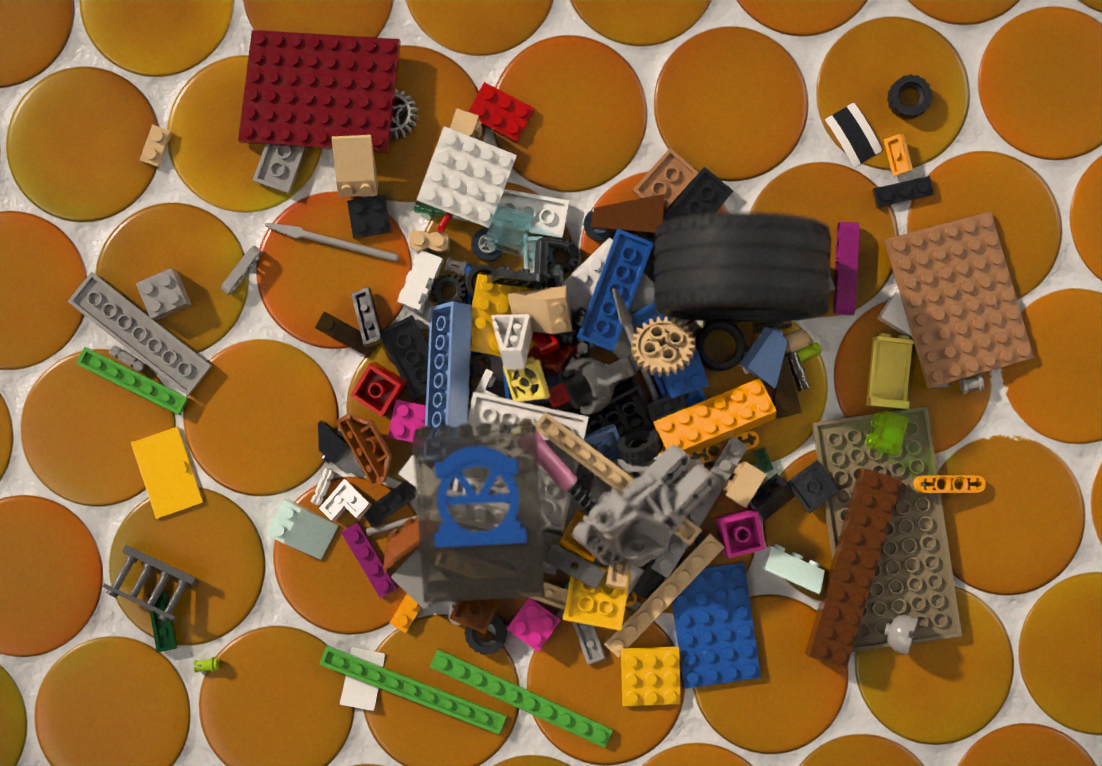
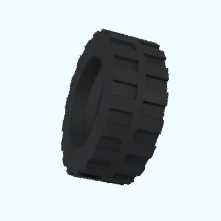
(917, 83)
(641, 454)
(493, 645)

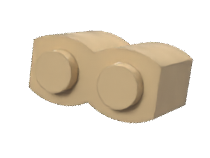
(434, 242)

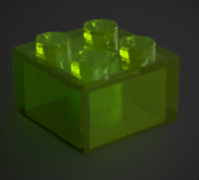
(887, 433)

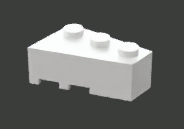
(420, 280)

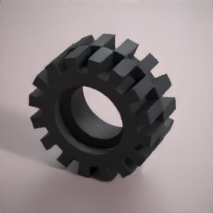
(570, 263)
(445, 280)

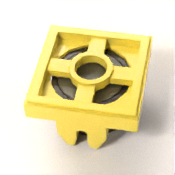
(529, 382)

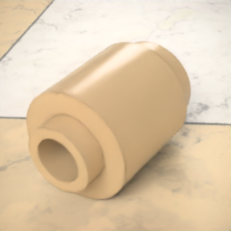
(796, 341)

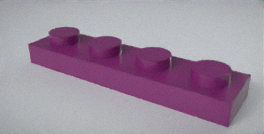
(369, 560)

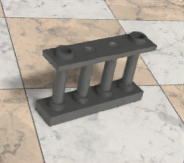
(150, 564)

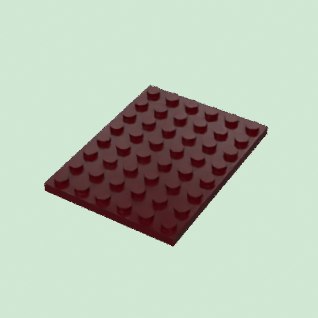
(318, 88)

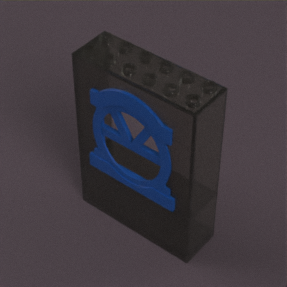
(479, 563)

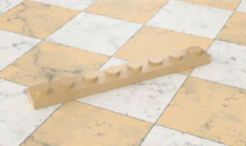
(664, 594)

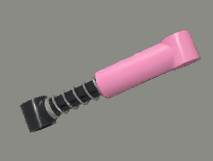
(562, 474)

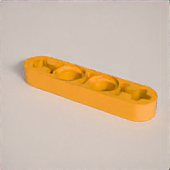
(720, 445)
(949, 484)

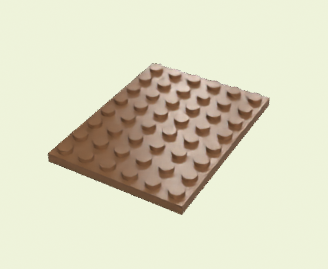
(958, 299)

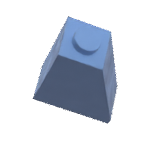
(766, 356)

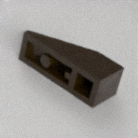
(343, 333)
(785, 395)

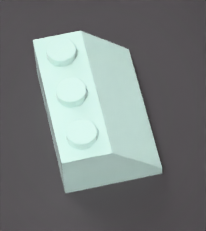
(793, 568)

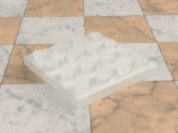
(466, 177)

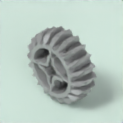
(399, 111)

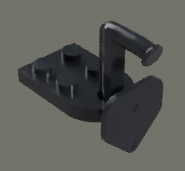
(538, 279)

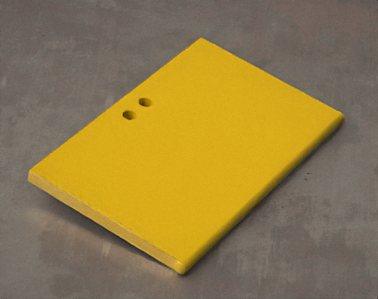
(166, 473)

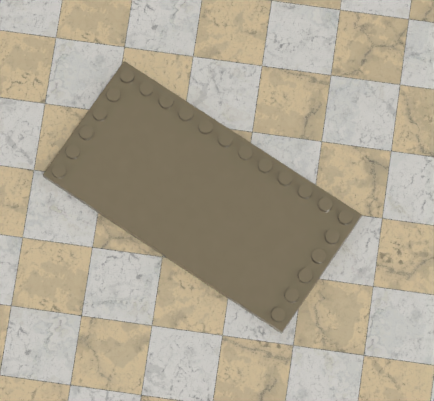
(915, 559)

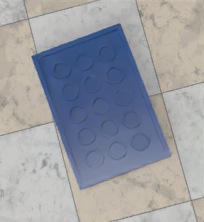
(716, 628)

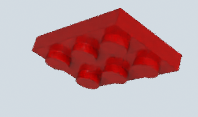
(501, 112)

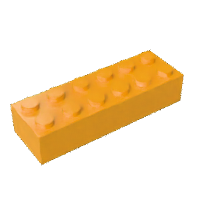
(717, 418)

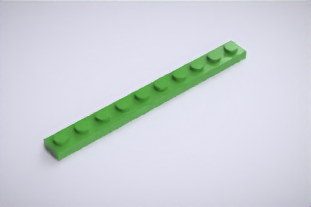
(412, 689)
(521, 698)

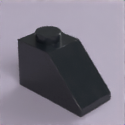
(330, 443)

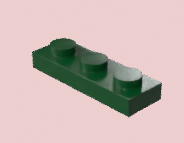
(163, 632)

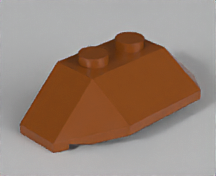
(367, 447)
(401, 543)

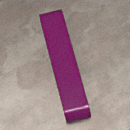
(846, 268)

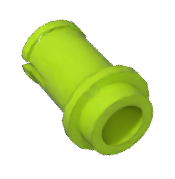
(808, 352)
(207, 665)

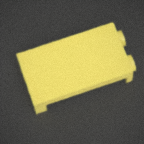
(889, 371)

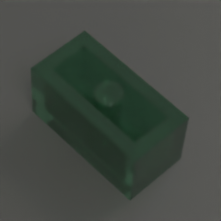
(762, 460)

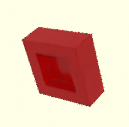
(558, 395)

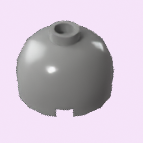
(901, 633)

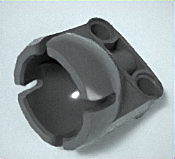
(593, 383)

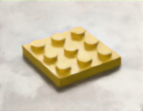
(598, 606)
(650, 676)

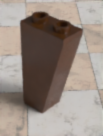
(631, 216)

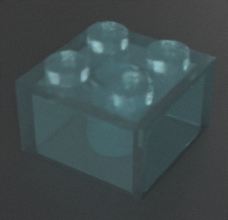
(509, 230)

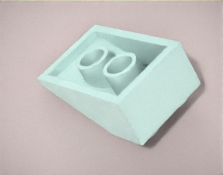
(302, 529)

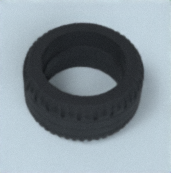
(735, 332)

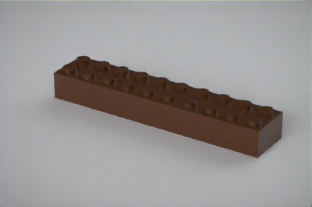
(853, 567)

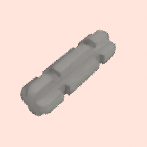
(127, 359)

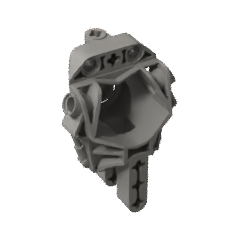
(643, 516)

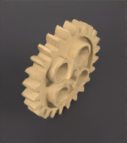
(663, 346)

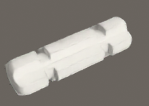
(322, 487)

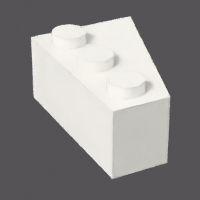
(513, 339)

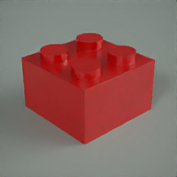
(378, 389)

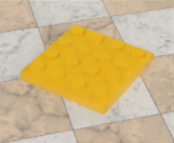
(488, 301)

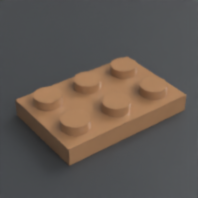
(666, 178)

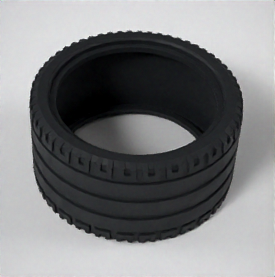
(742, 267)

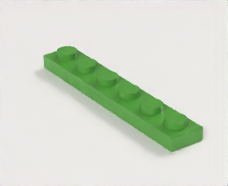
(132, 380)

